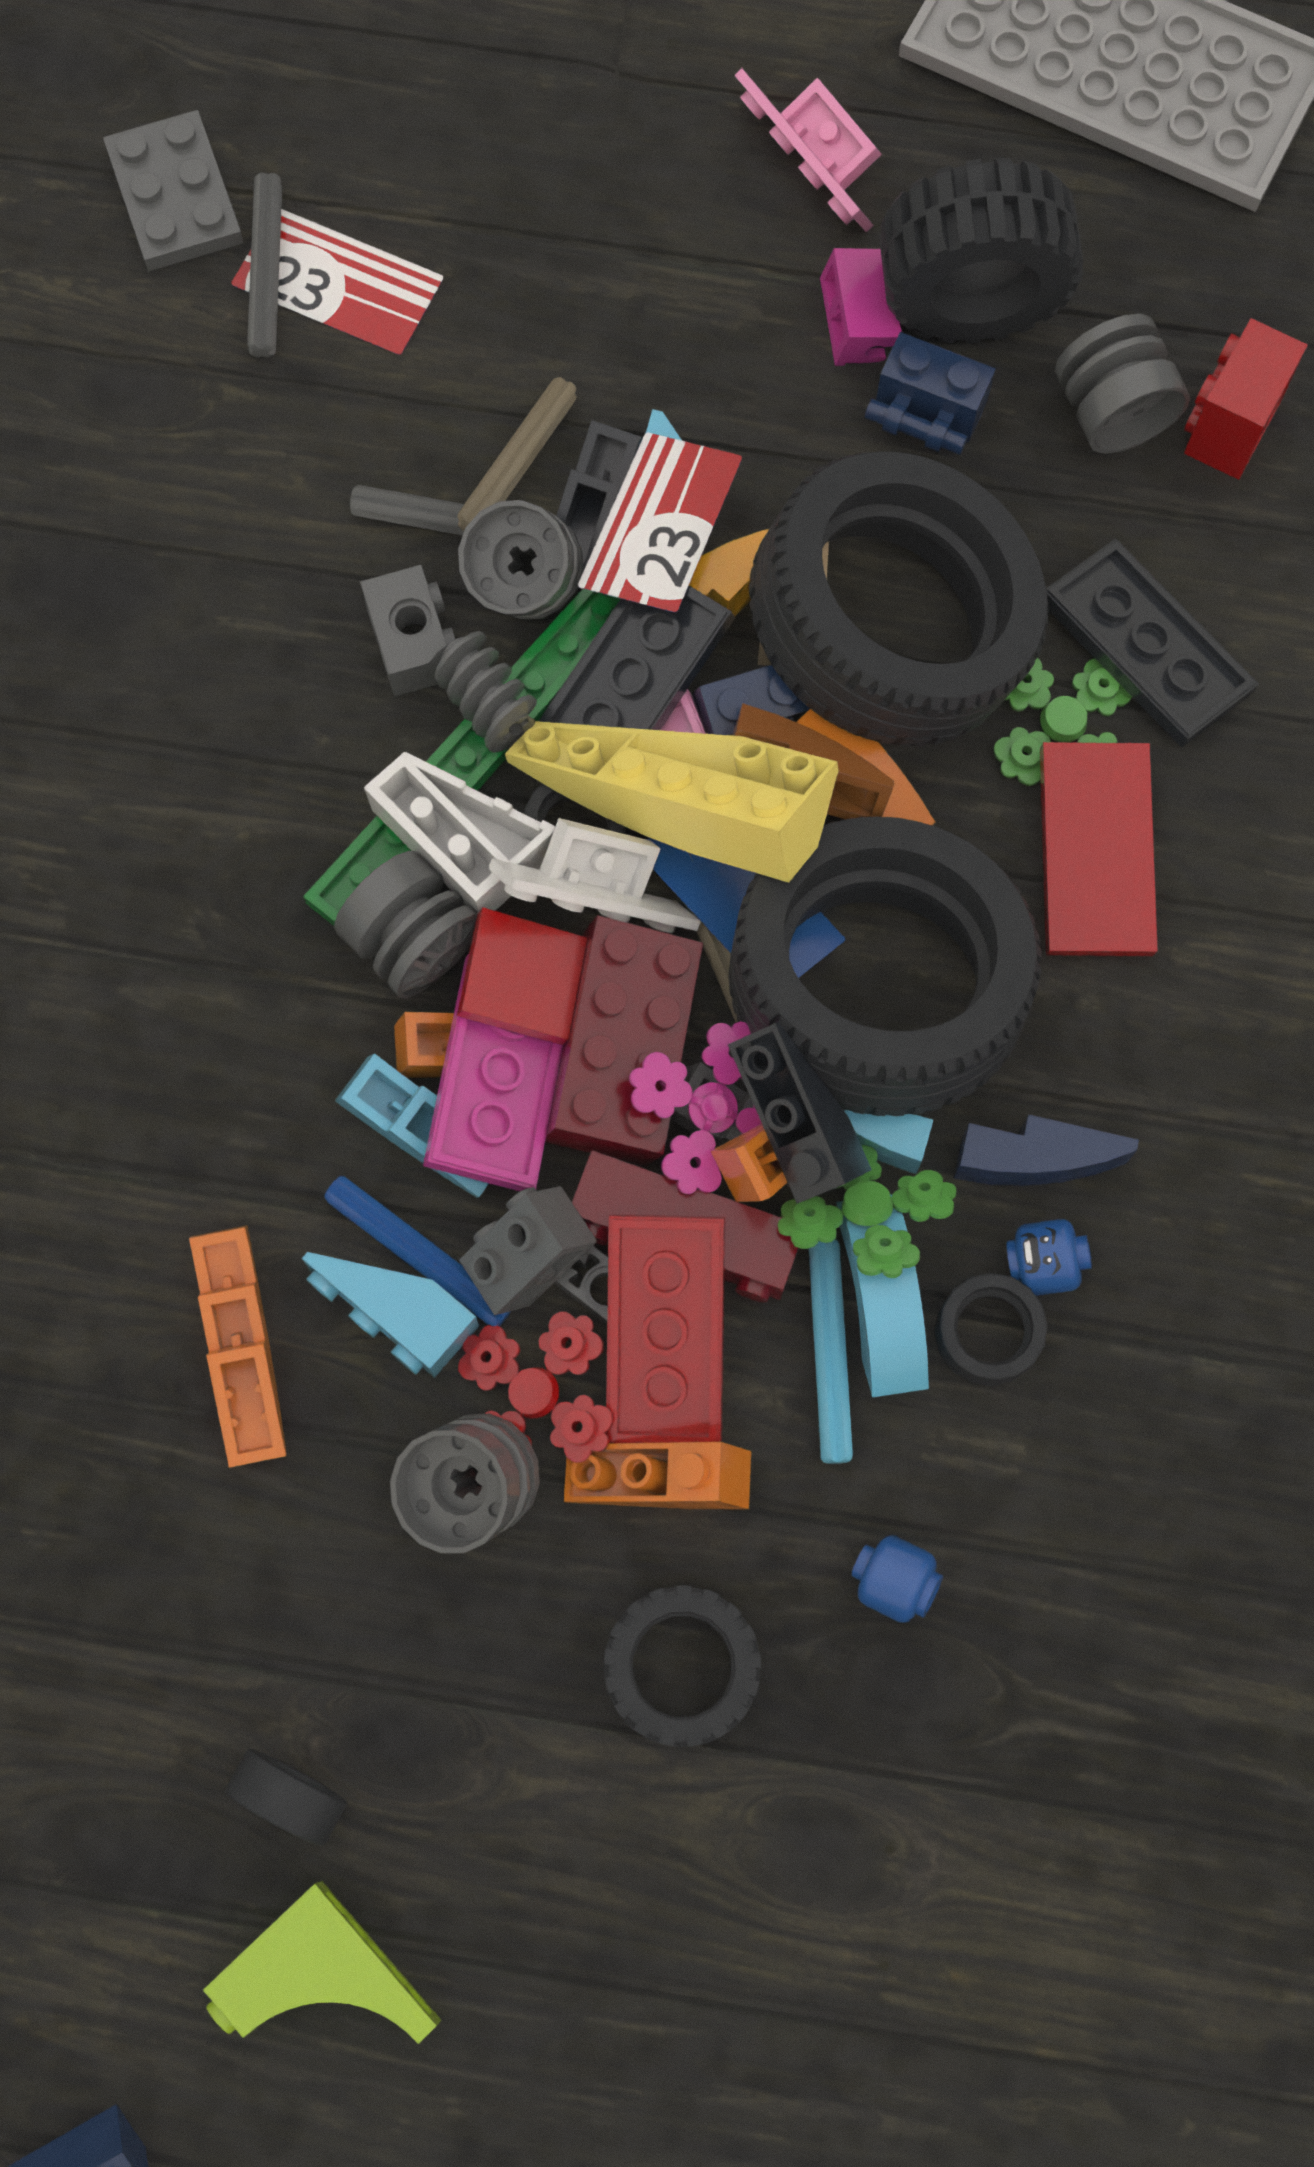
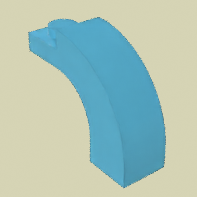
(889, 1320)

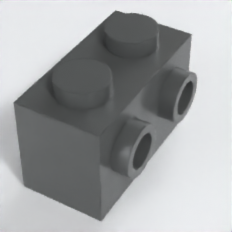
(527, 1249)

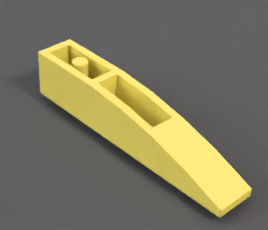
(690, 790)

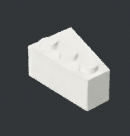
(456, 828)

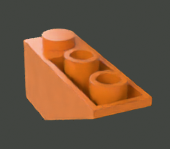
(662, 1476)

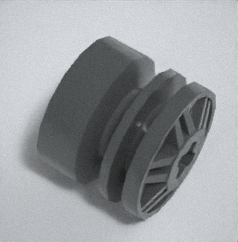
(1122, 383)
(492, 554)
(407, 924)
(436, 1487)

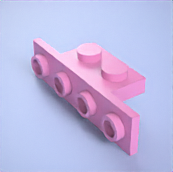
(824, 136)

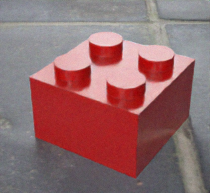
(1242, 397)

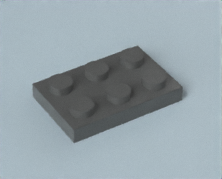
(173, 190)

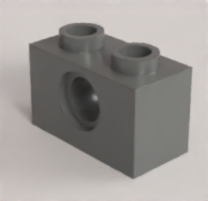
(392, 605)

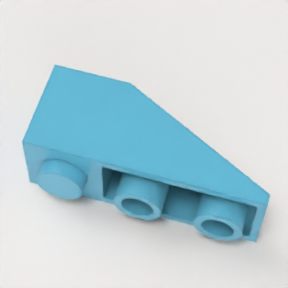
(406, 1308)

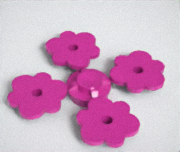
(709, 1107)

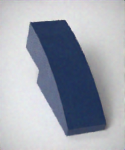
(1039, 1154)

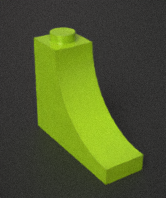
(310, 1958)

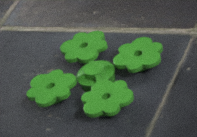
(1061, 719)
(869, 1205)

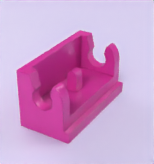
(857, 306)

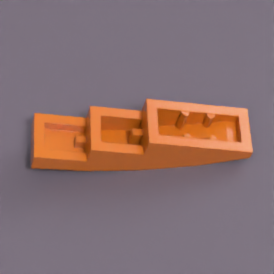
(238, 1346)

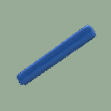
(409, 1246)

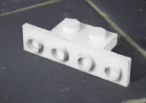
(598, 872)

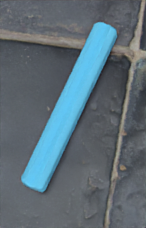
(830, 1353)

